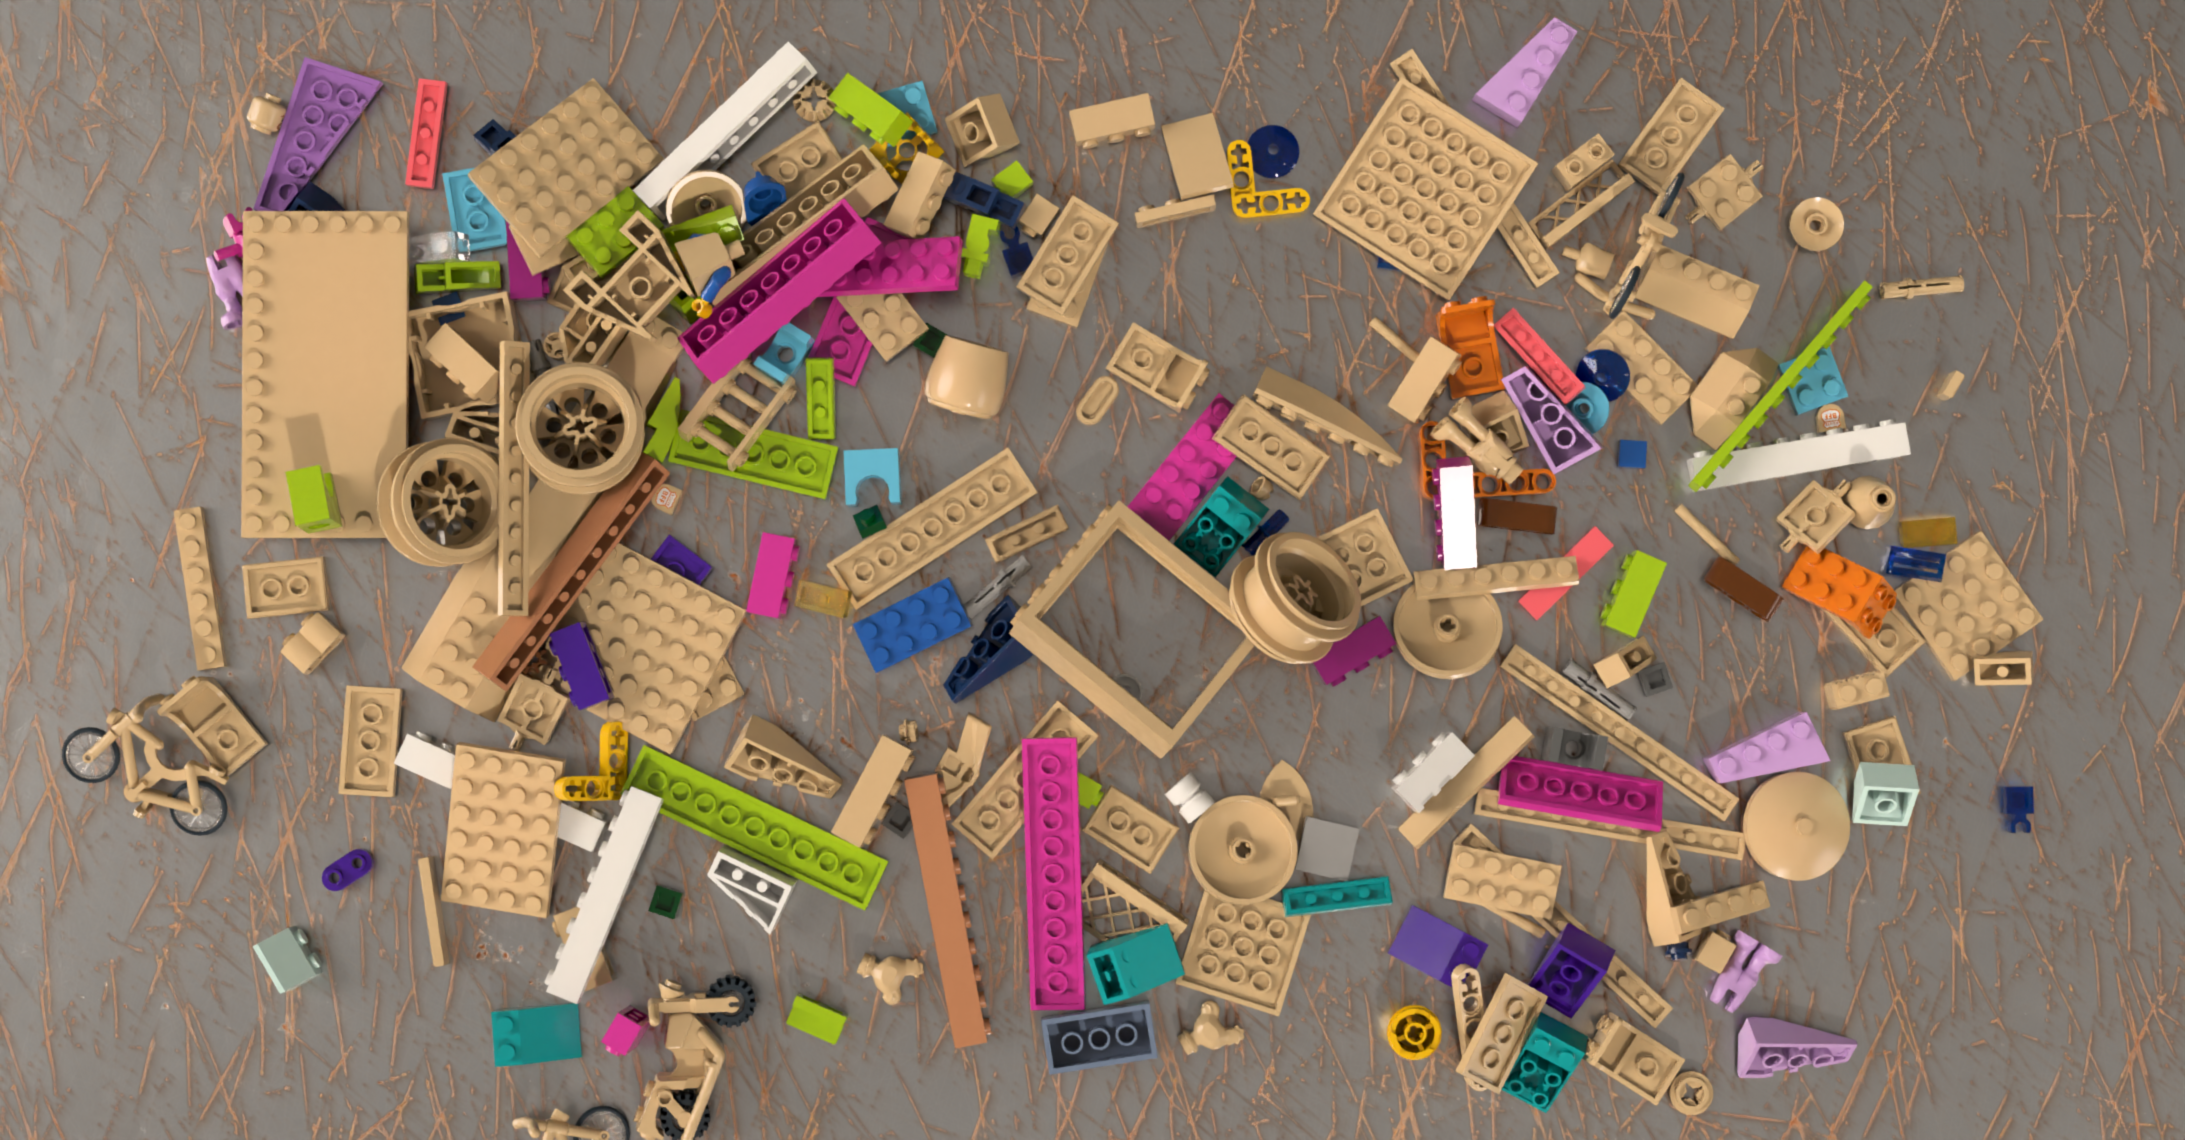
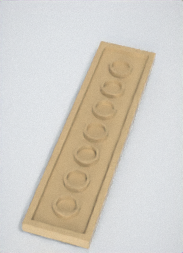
(932, 528)

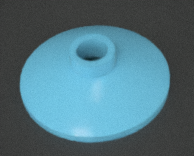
(1598, 407)

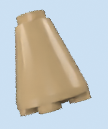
(1863, 501)

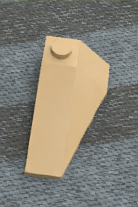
(773, 755)
(1666, 888)

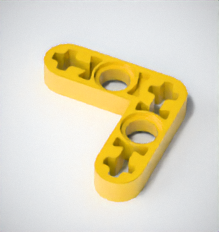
(1248, 191)
(604, 780)

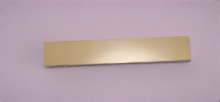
(1466, 783)

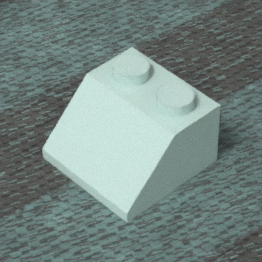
(1884, 793)
(288, 959)

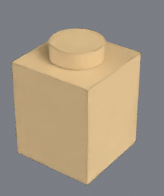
(1038, 217)
(1714, 950)

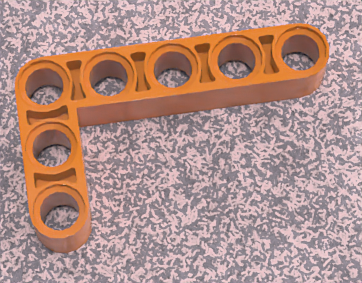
(1501, 489)

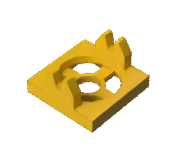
(880, 152)

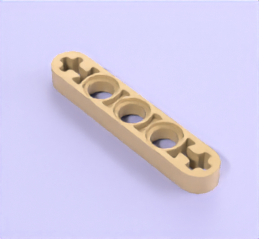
(1466, 1016)

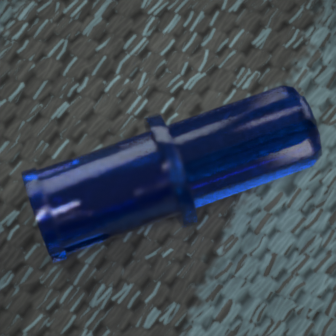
(1270, 527)

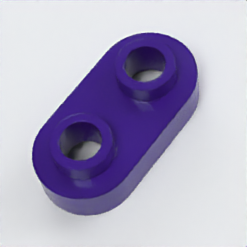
(346, 869)

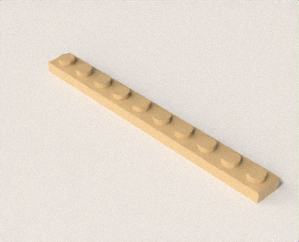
(1513, 225)
(513, 484)
(1619, 732)
(1683, 835)
(1618, 977)

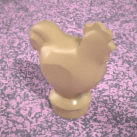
(889, 974)
(1209, 1031)

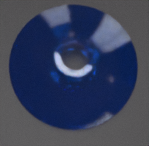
(1276, 164)
(1611, 365)

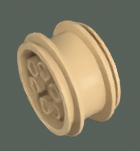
(566, 385)
(466, 464)
(1294, 598)

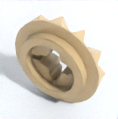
(823, 109)
(1703, 1096)

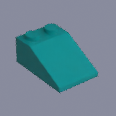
(536, 1034)

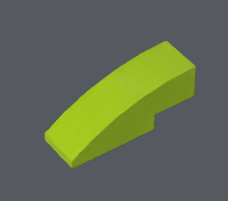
(457, 277)
(664, 422)

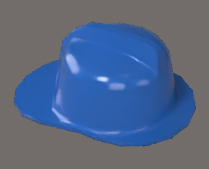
(762, 197)

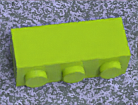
(869, 111)
(1632, 593)

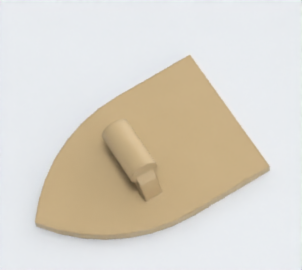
(1289, 794)

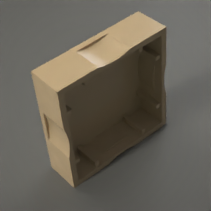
(486, 324)

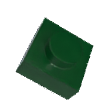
(929, 341)
(869, 521)
(666, 901)

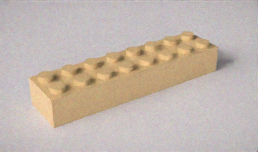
(855, 178)

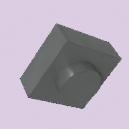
(1655, 679)
(898, 820)

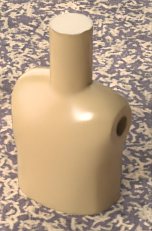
(1590, 260)

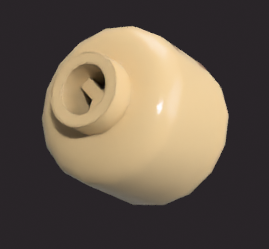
(266, 113)

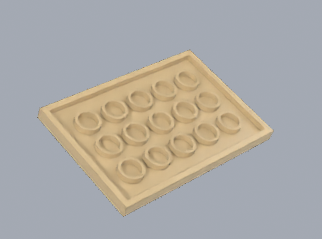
(565, 167)
(502, 830)

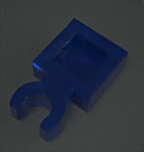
(1017, 256)
(2018, 802)

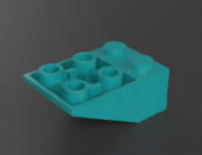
(1221, 526)
(1134, 963)
(1545, 1062)

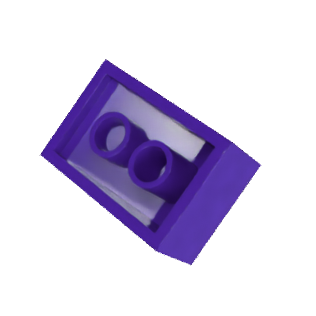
(1435, 946)
(1571, 969)

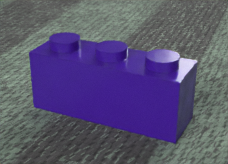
(580, 666)

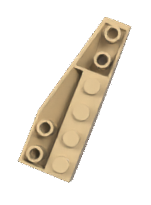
(1321, 413)

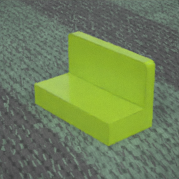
(816, 1018)

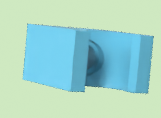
(787, 337)
(869, 464)

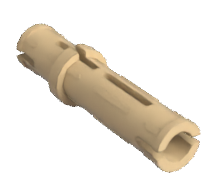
(1909, 288)

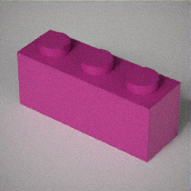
(773, 575)
(626, 1031)

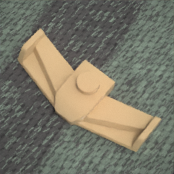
(962, 766)

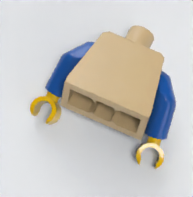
(707, 266)

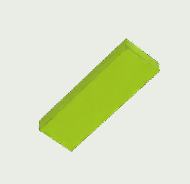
(820, 398)

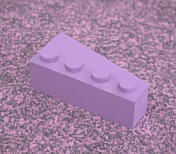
(1520, 81)
(1551, 423)
(1773, 749)

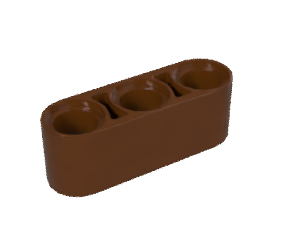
(1517, 516)
(1743, 589)

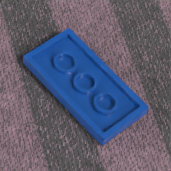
(912, 624)

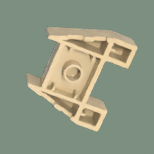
(641, 284)

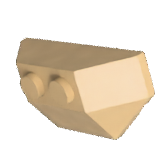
(588, 336)
(1729, 393)

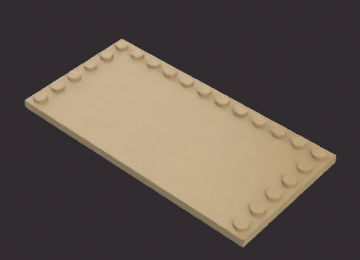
(322, 361)

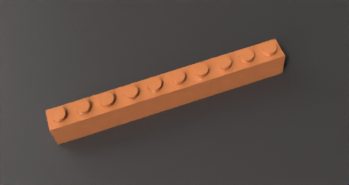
(570, 572)
(946, 909)

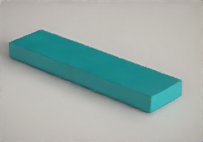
(1336, 896)

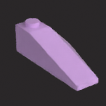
(1779, 1045)

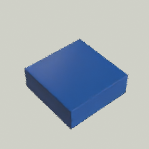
(450, 299)
(1632, 454)

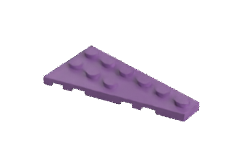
(316, 120)

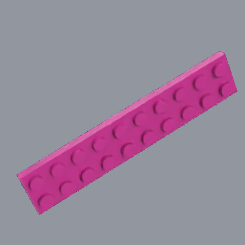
(1053, 873)

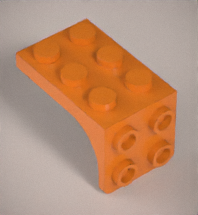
(1471, 333)
(1842, 589)

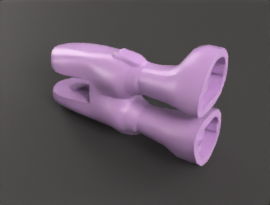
(227, 282)
(1739, 979)

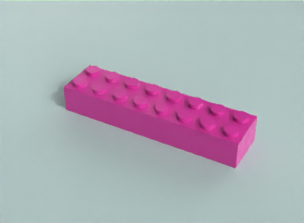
(779, 291)

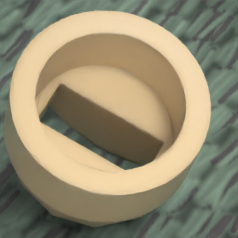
(1261, 488)

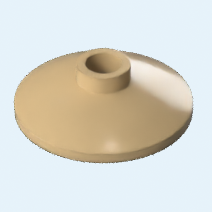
(1829, 221)

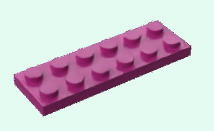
(904, 268)
(840, 334)
(1186, 473)
(1581, 793)

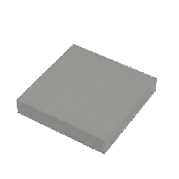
(1326, 848)

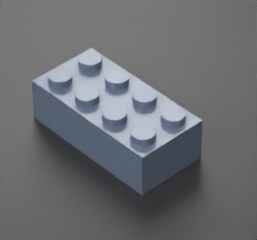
(1099, 1037)

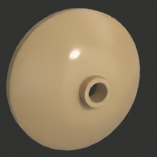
(701, 185)

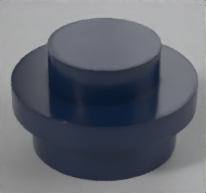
(1678, 951)

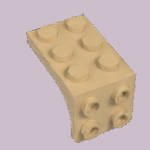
(1158, 368)
(213, 723)
(1632, 1058)

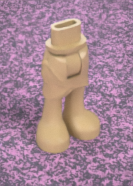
(1489, 454)

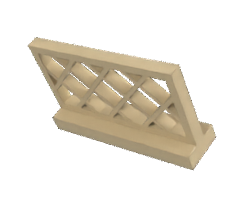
(1133, 894)

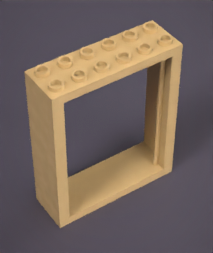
(1082, 672)

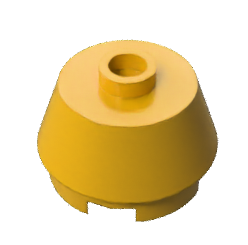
(1414, 1032)

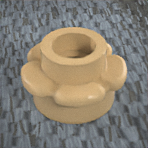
(908, 731)

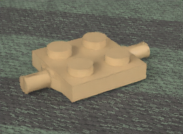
(1724, 192)
(1815, 516)
(533, 708)

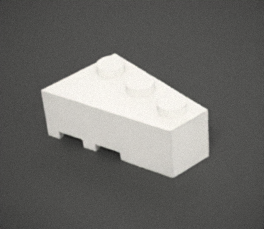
(1431, 771)
(753, 885)

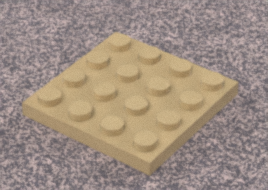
(1973, 608)
(1243, 952)

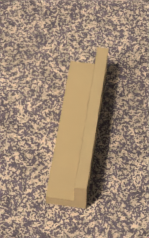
(1589, 208)

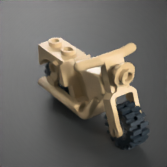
(697, 1055)

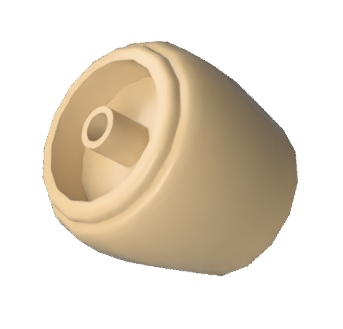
(967, 377)

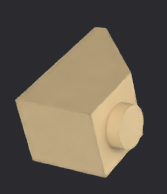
(1625, 662)
(2004, 668)

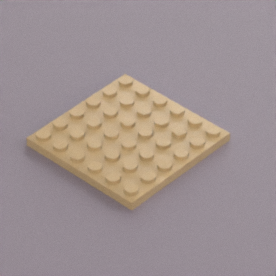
(1425, 189)
(655, 641)

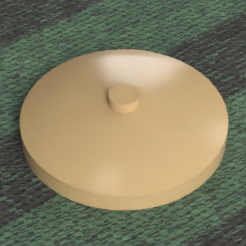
(1447, 634)
(1796, 826)
(1242, 850)

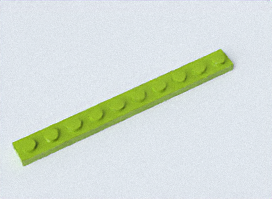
(1774, 395)

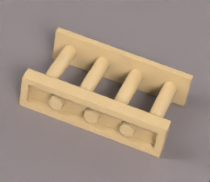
(710, 405)

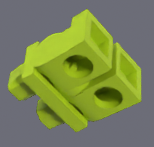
(978, 245)

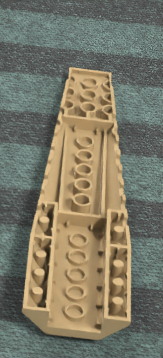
(469, 609)

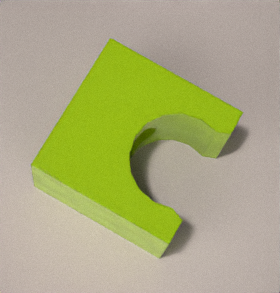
(313, 499)

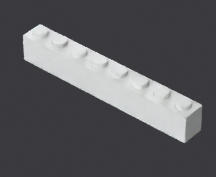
(729, 125)
(1807, 454)
(437, 764)
(604, 895)

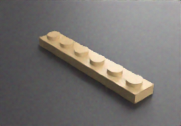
(1496, 578)
(200, 588)

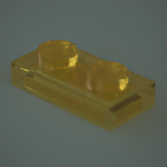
(1928, 532)
(823, 598)

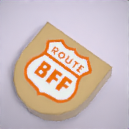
(1829, 418)
(667, 498)

